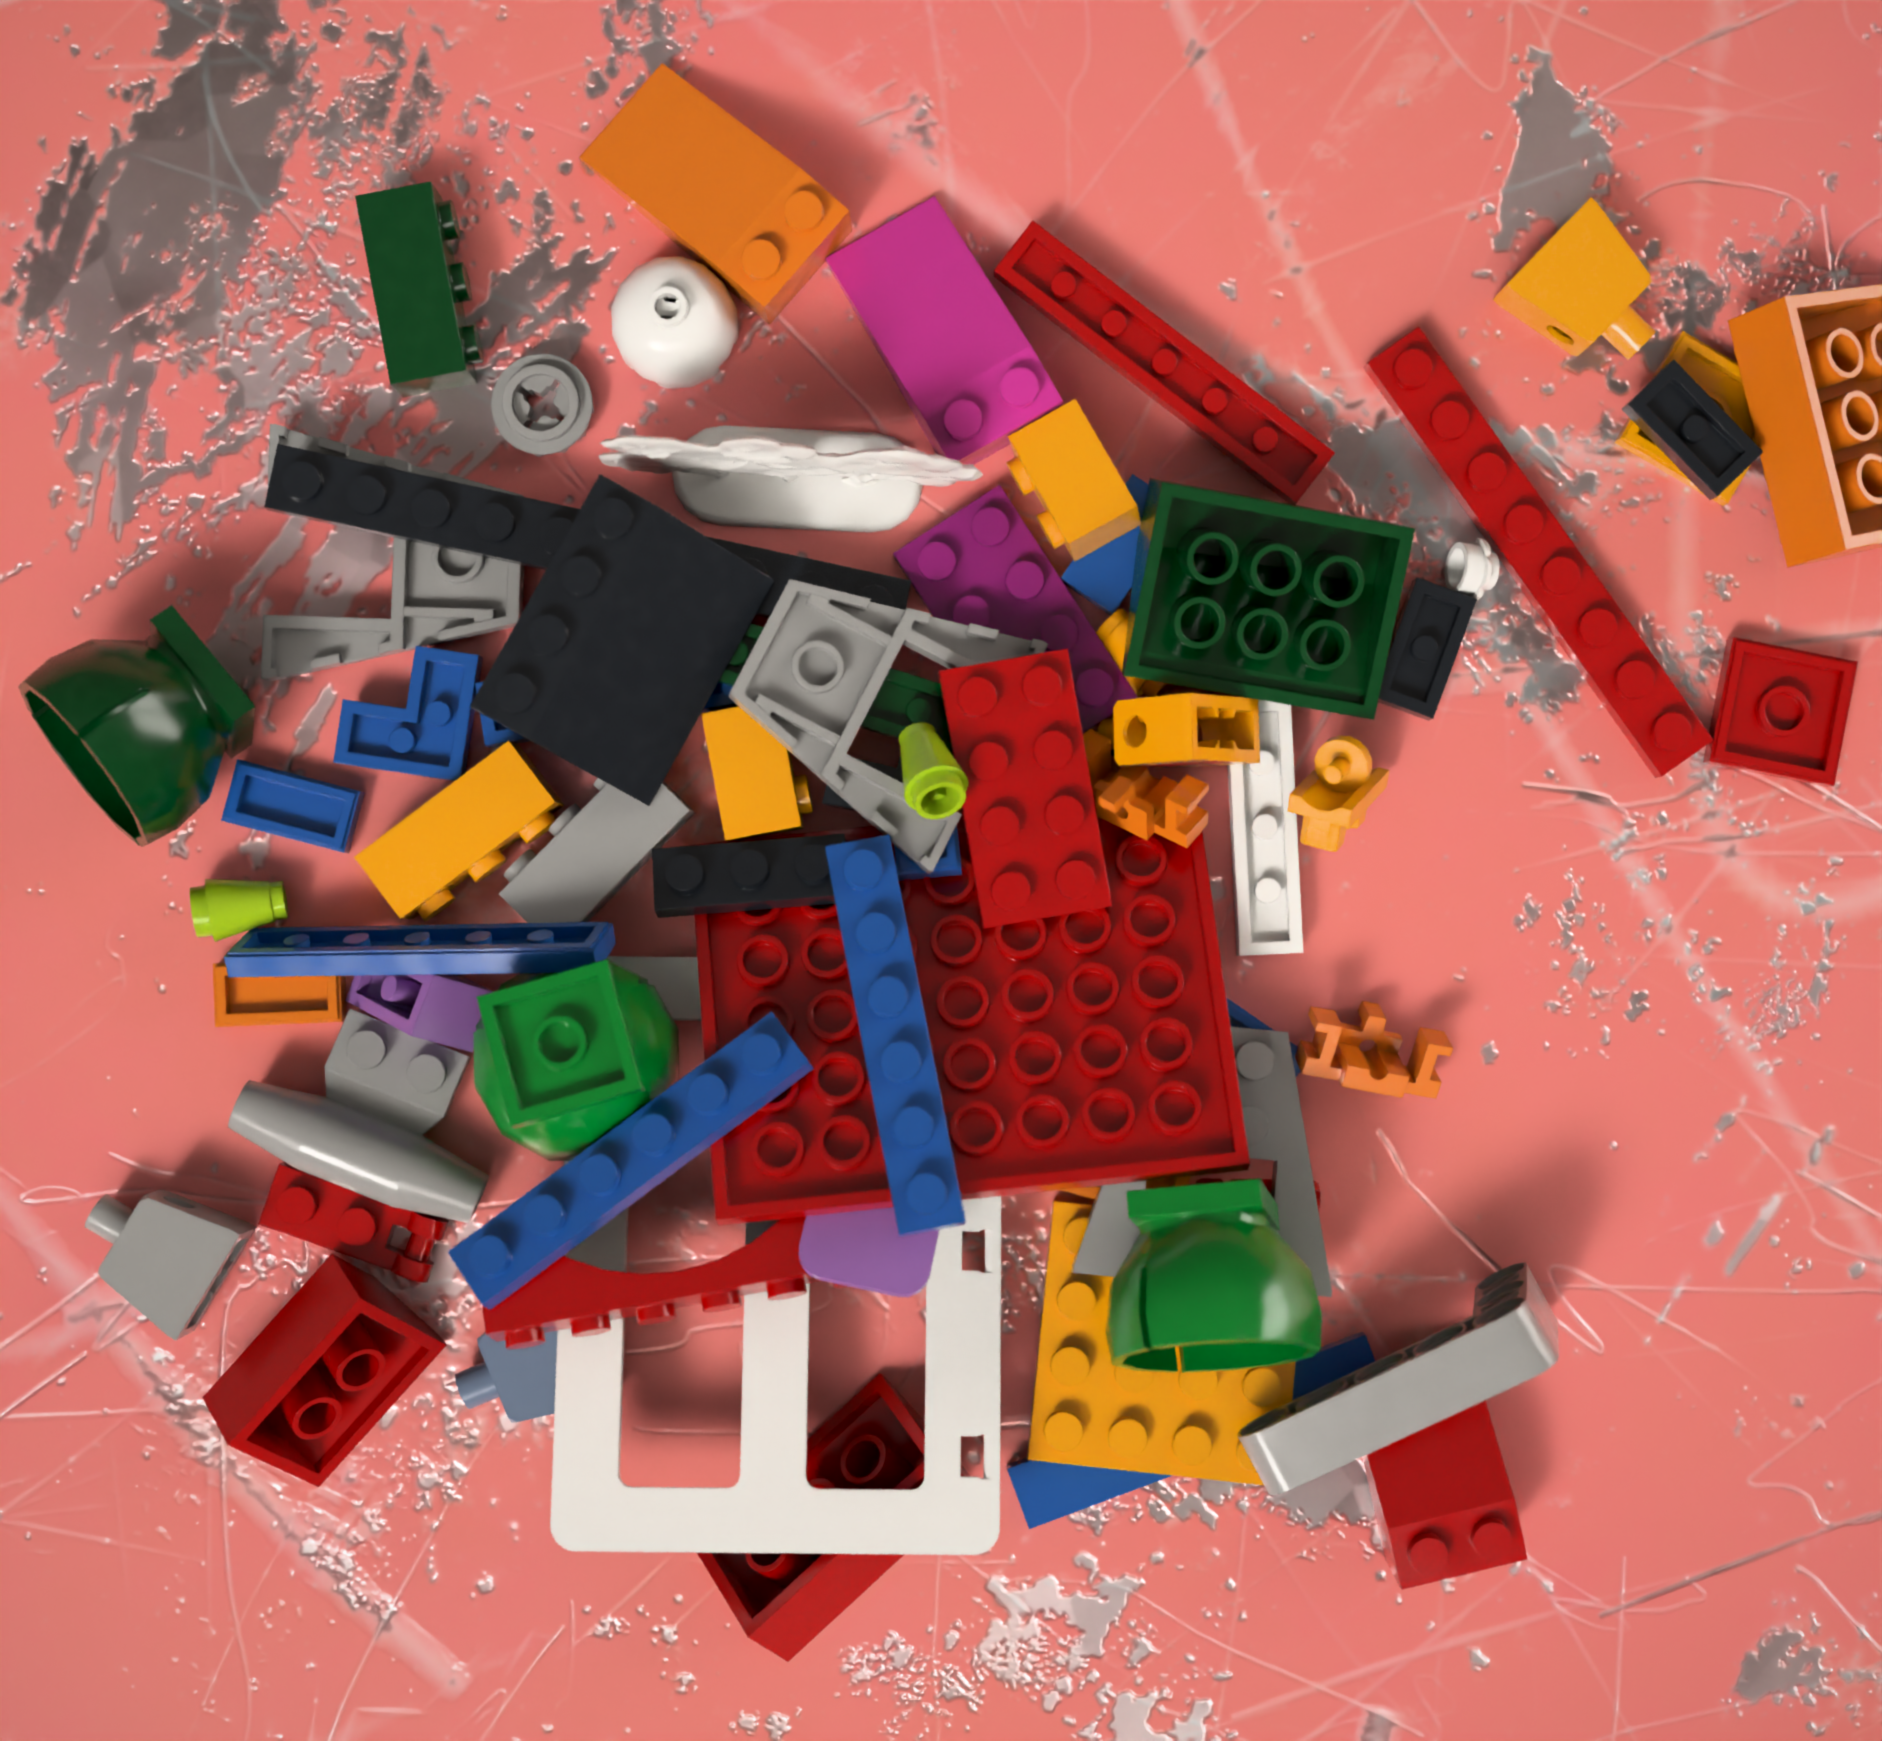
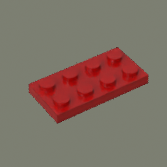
(1027, 788)

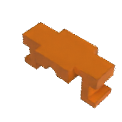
(1140, 801)
(1337, 1054)

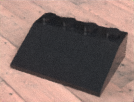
(623, 641)

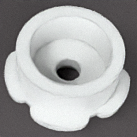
(1471, 568)

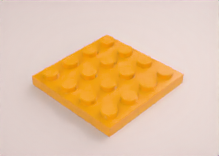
(1125, 1417)

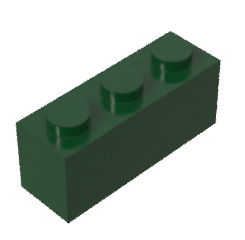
(419, 289)

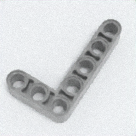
(1430, 1380)

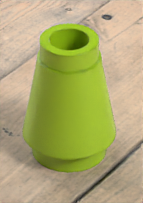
(930, 773)
(236, 906)

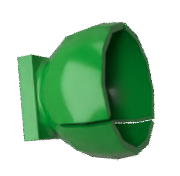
(572, 1055)
(1212, 1282)

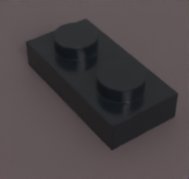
(1692, 430)
(1424, 647)

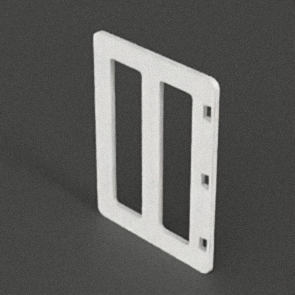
(773, 1501)

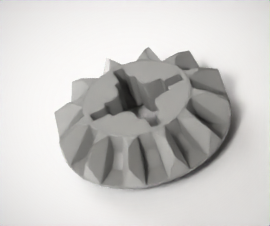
(540, 375)

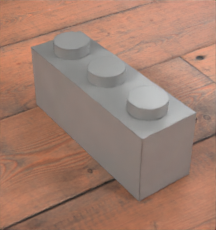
(592, 854)

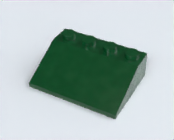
(1264, 598)

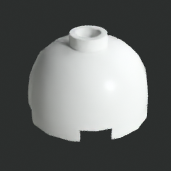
(697, 325)

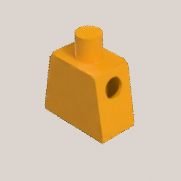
(1582, 287)

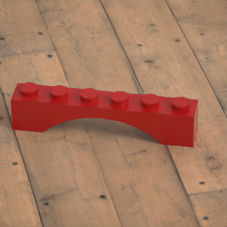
(590, 1297)

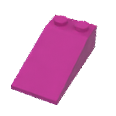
(944, 334)

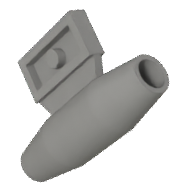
(372, 1122)

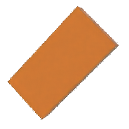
(277, 999)

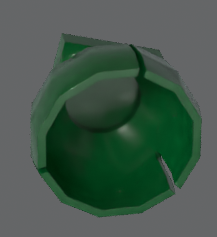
(142, 723)

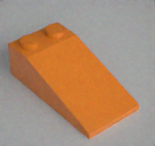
(719, 192)

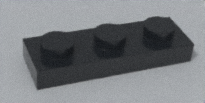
(742, 876)

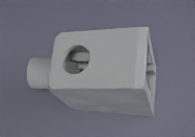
(168, 1255)

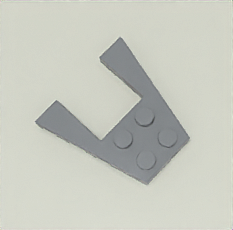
(434, 598)
(819, 676)
(1272, 1132)

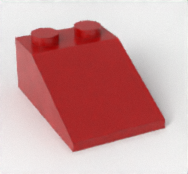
(1445, 1501)

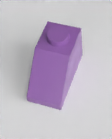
(423, 1006)

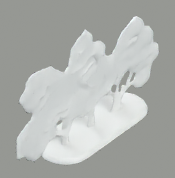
(791, 476)

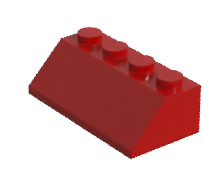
(794, 1596)

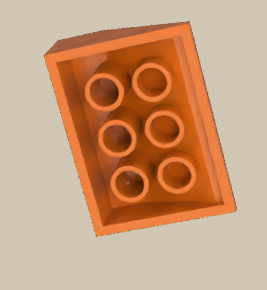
(1818, 416)

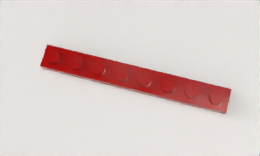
(1537, 553)

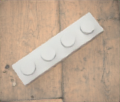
(1266, 842)

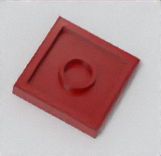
(1780, 711)

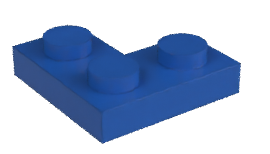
(427, 736)

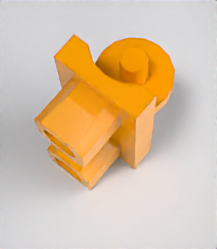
(1336, 792)

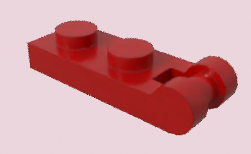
(350, 1223)

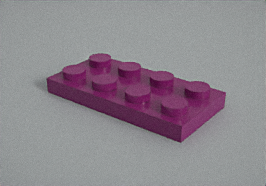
(994, 574)

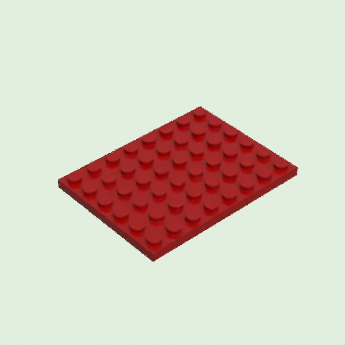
(1055, 1040)

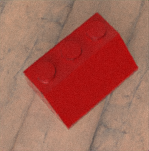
(322, 1372)

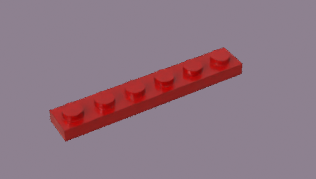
(1163, 363)

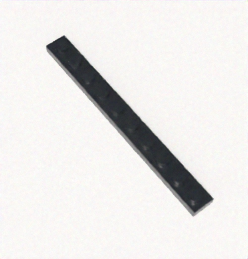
(497, 522)

